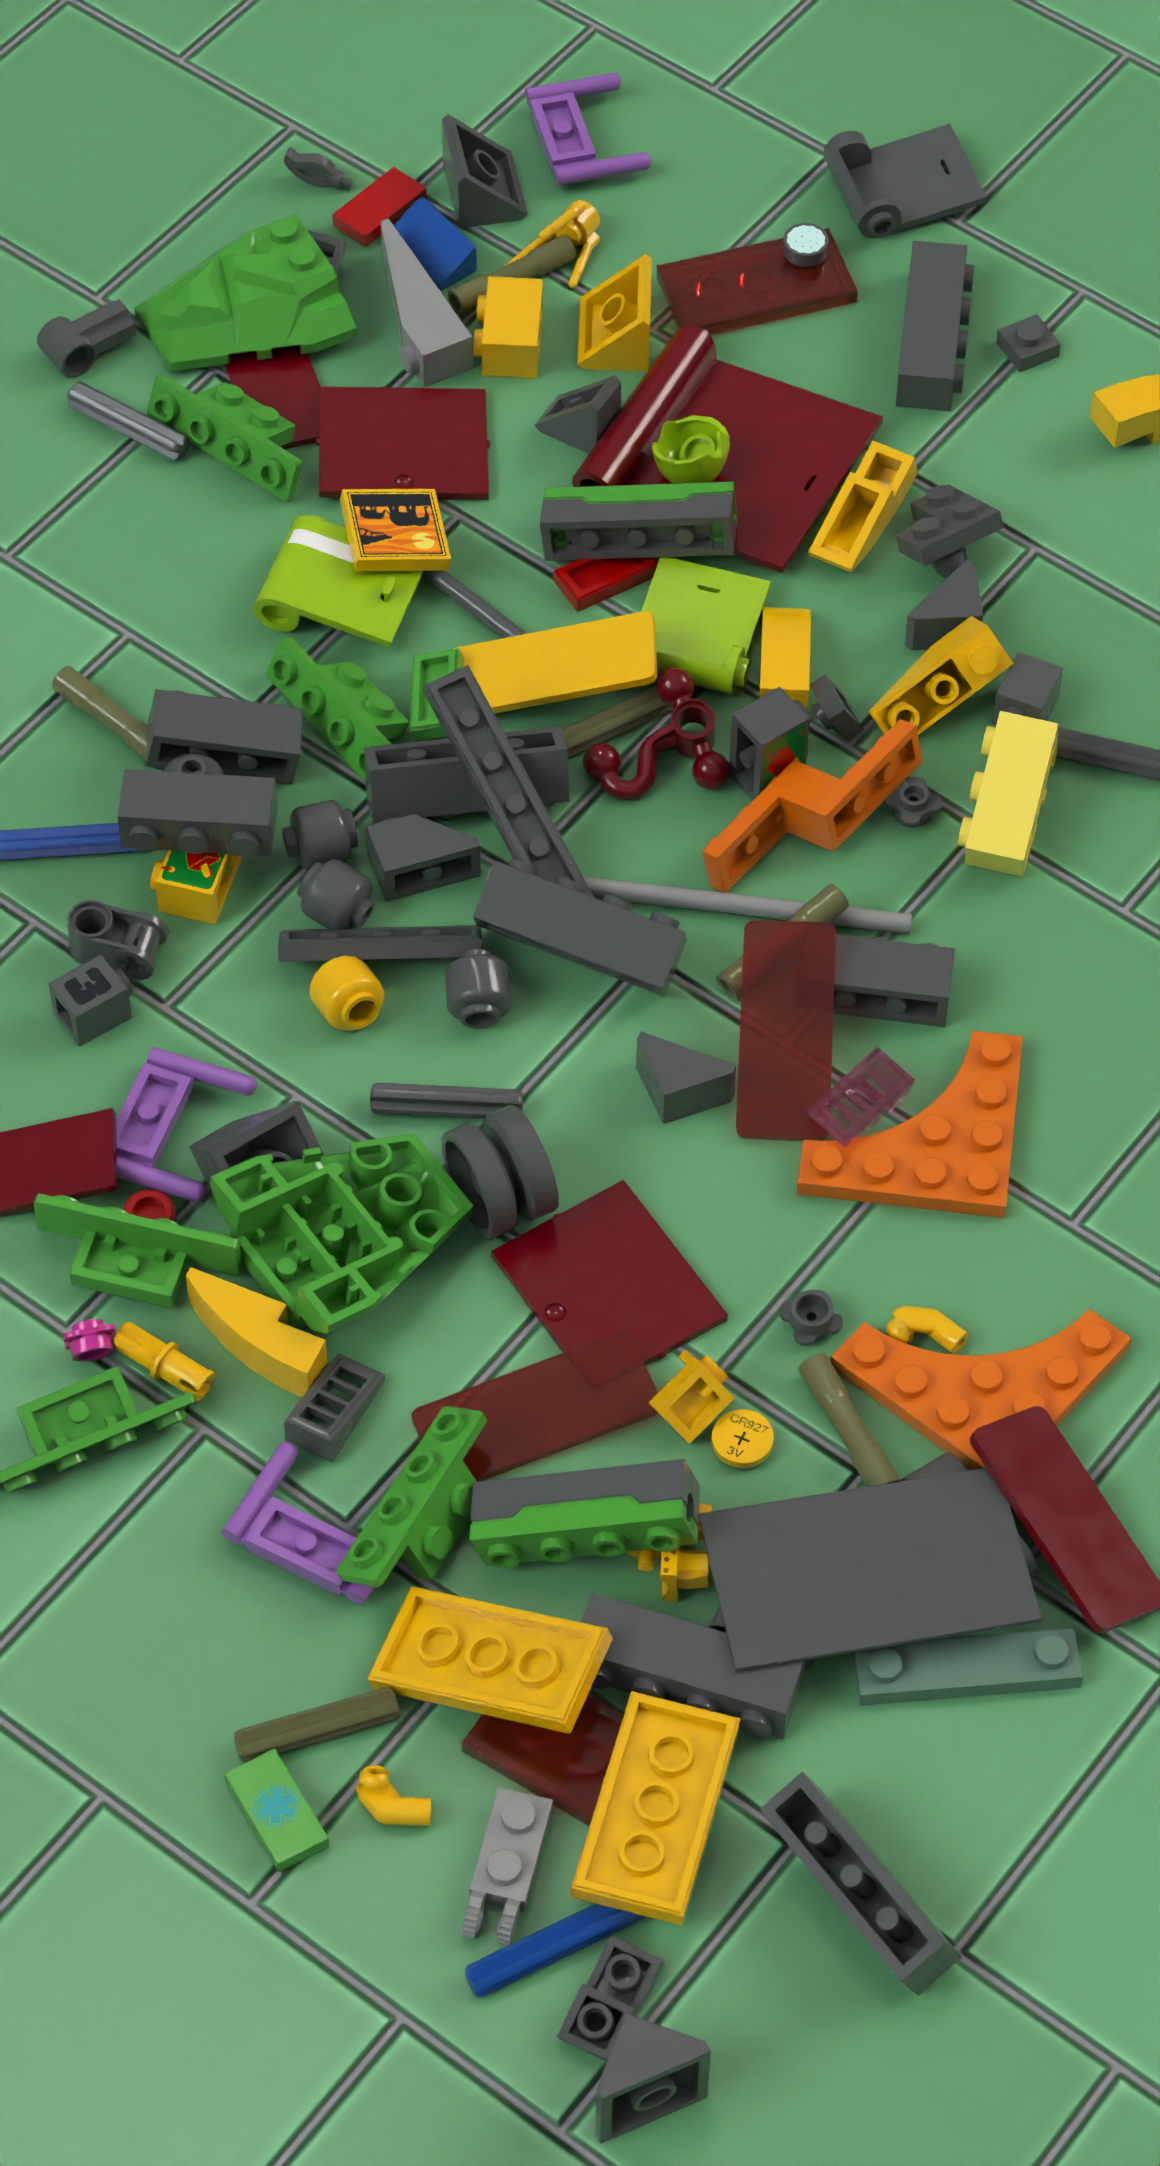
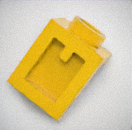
(693, 1396)

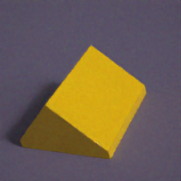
(617, 320)

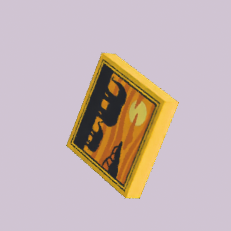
(395, 530)

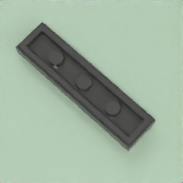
(378, 942)

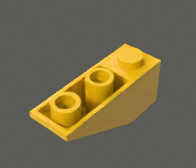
(943, 677)

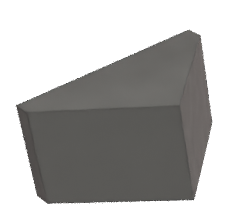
(582, 414)
(945, 608)
(682, 1078)

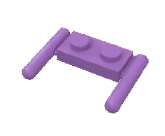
(566, 135)
(153, 1112)
(290, 1535)

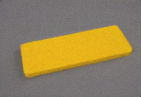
(565, 662)

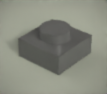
(1028, 343)
(834, 708)

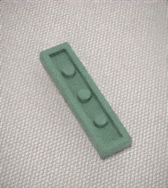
(969, 1667)

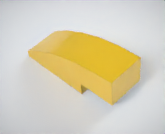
(1128, 410)
(864, 507)
(786, 652)
(257, 1332)

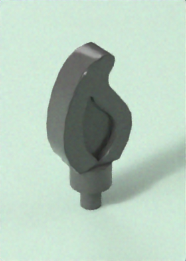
(315, 169)

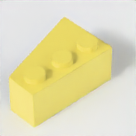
(1009, 793)

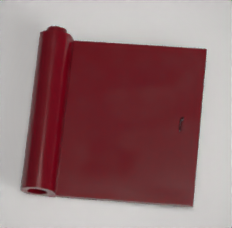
(777, 442)

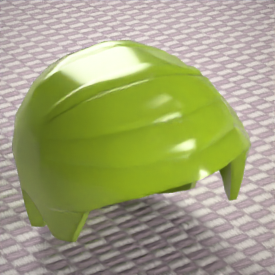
(691, 449)

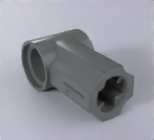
(76, 343)

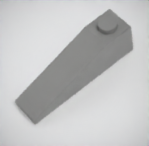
(429, 330)

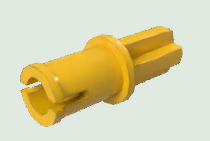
(164, 1360)

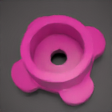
(90, 1340)

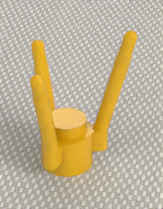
(578, 225)

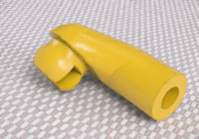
(929, 1322)
(386, 1804)

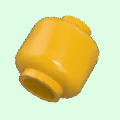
(347, 993)

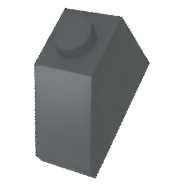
(419, 855)

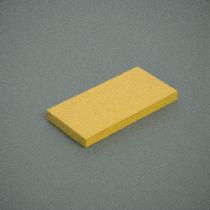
(490, 1659)
(655, 1808)

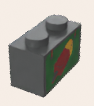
(767, 739)

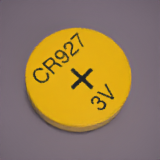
(742, 1438)

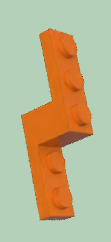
(812, 806)

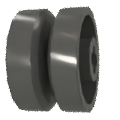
(501, 1171)

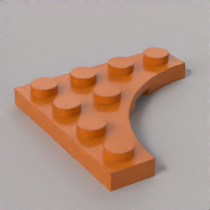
(945, 1156)
(956, 1394)

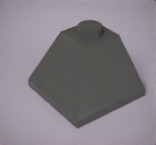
(275, 1131)

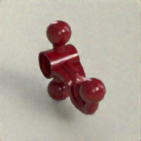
(709, 769)

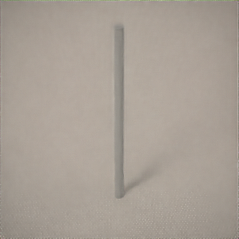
(740, 904)

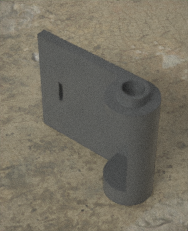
(903, 179)

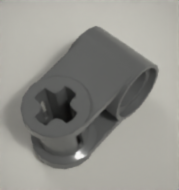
(115, 937)

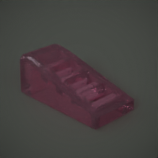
(881, 1070)

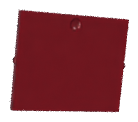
(403, 440)
(608, 1273)

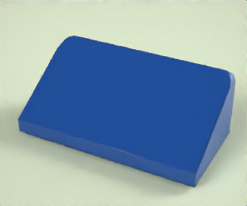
(437, 244)

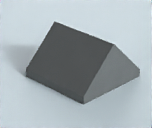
(480, 177)
(649, 2077)

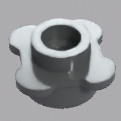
(913, 813)
(815, 1304)

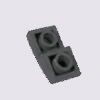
(615, 1987)

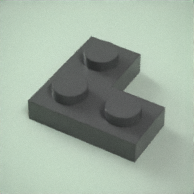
(946, 523)

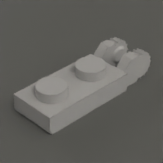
(508, 1860)

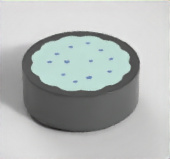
(805, 244)

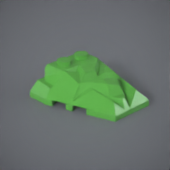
(249, 297)
(339, 1226)

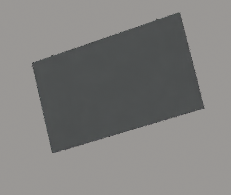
(867, 1568)

